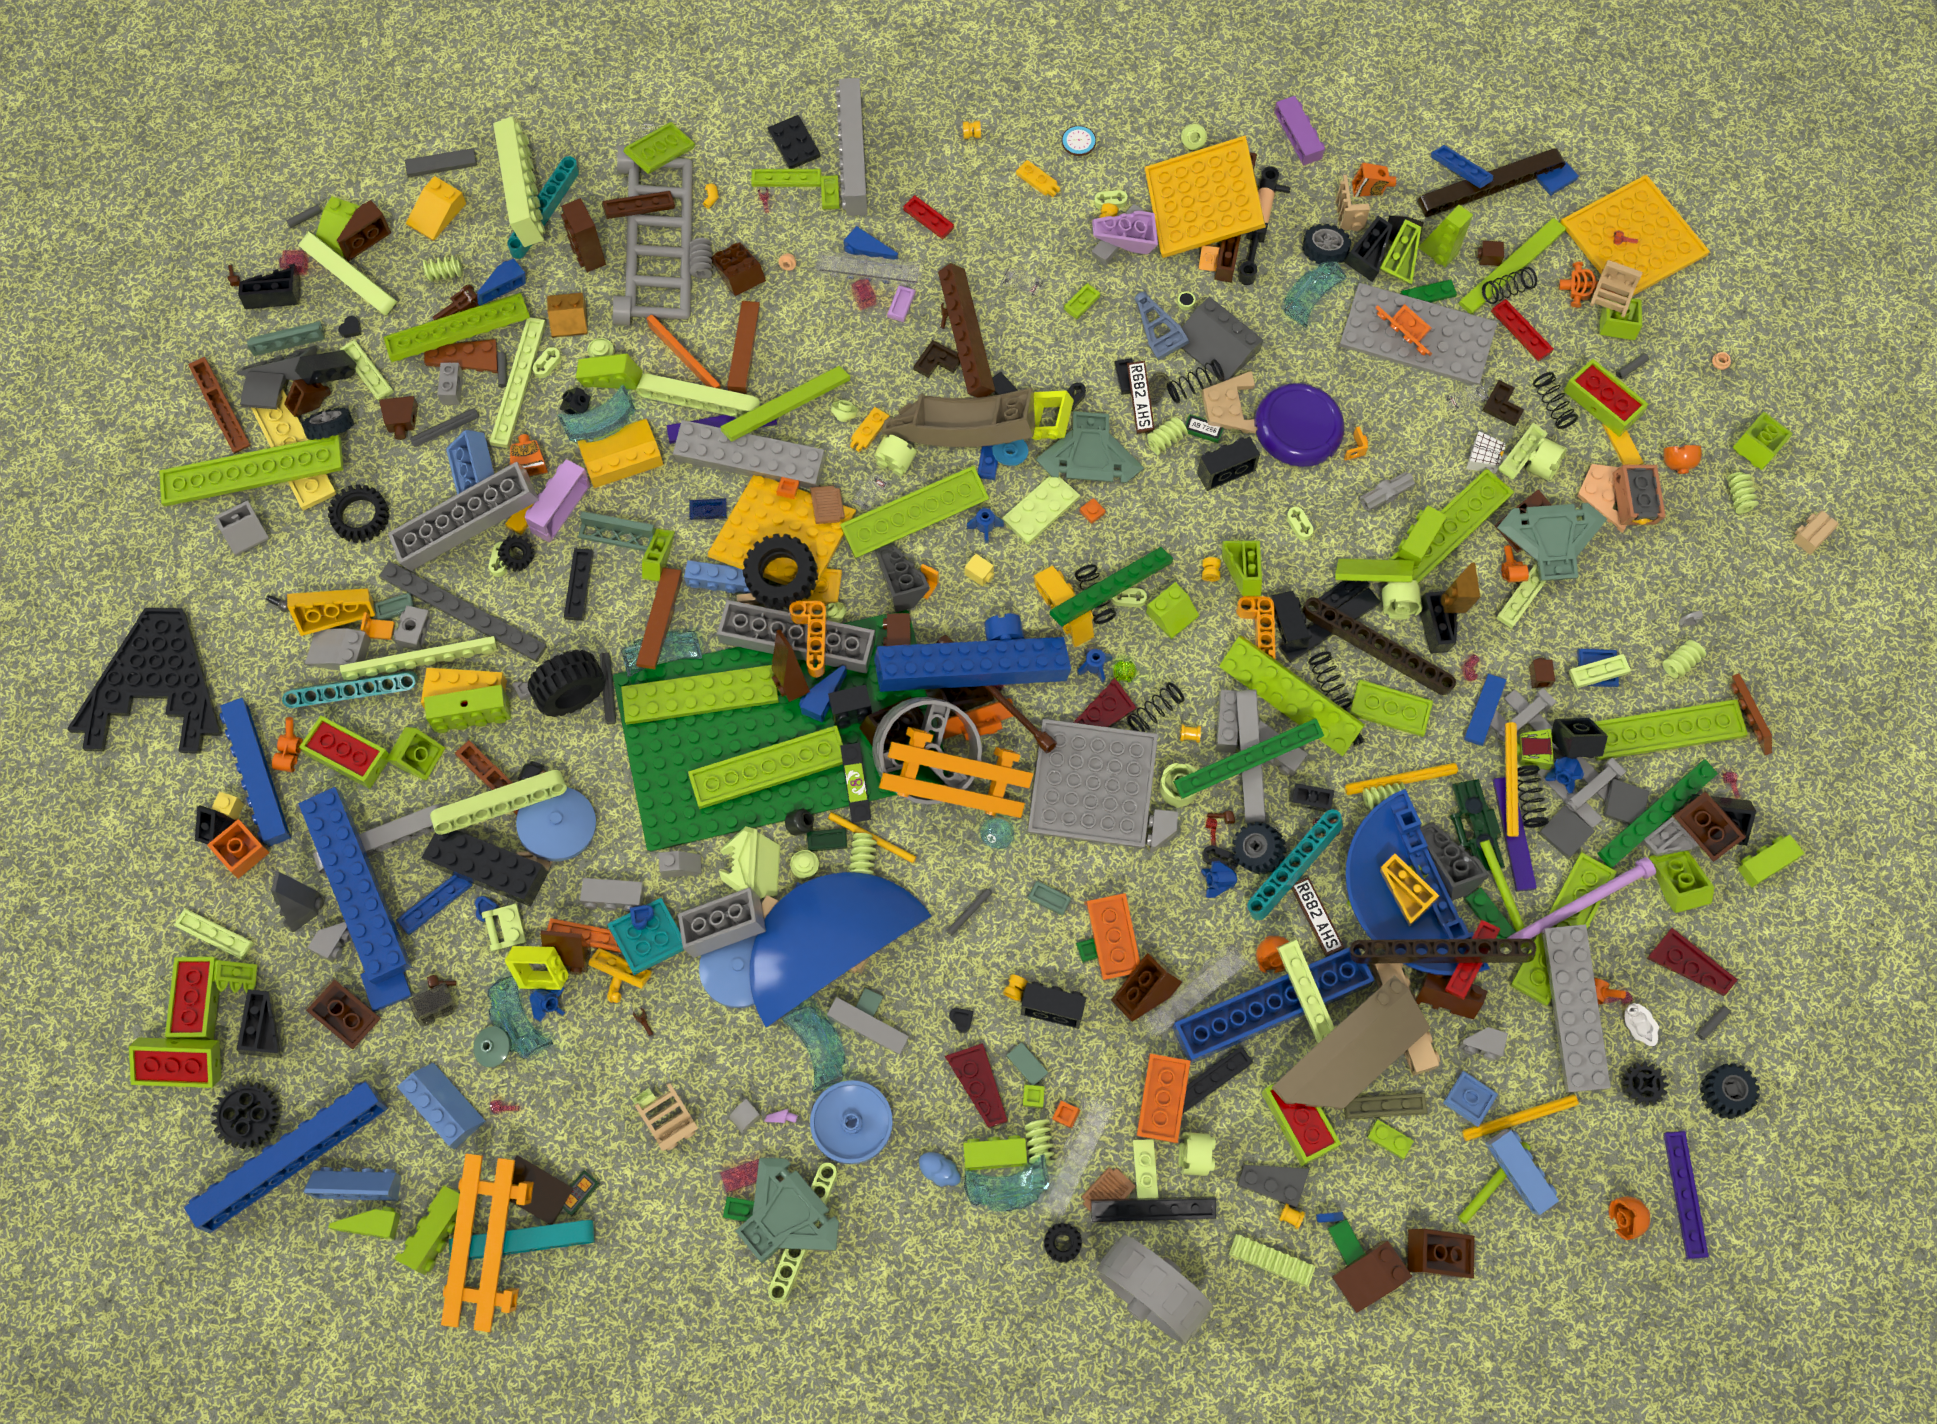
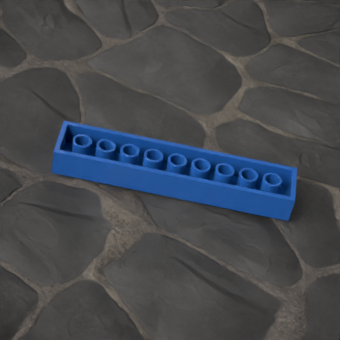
(972, 664)
(355, 886)
(1267, 1007)
(285, 1157)

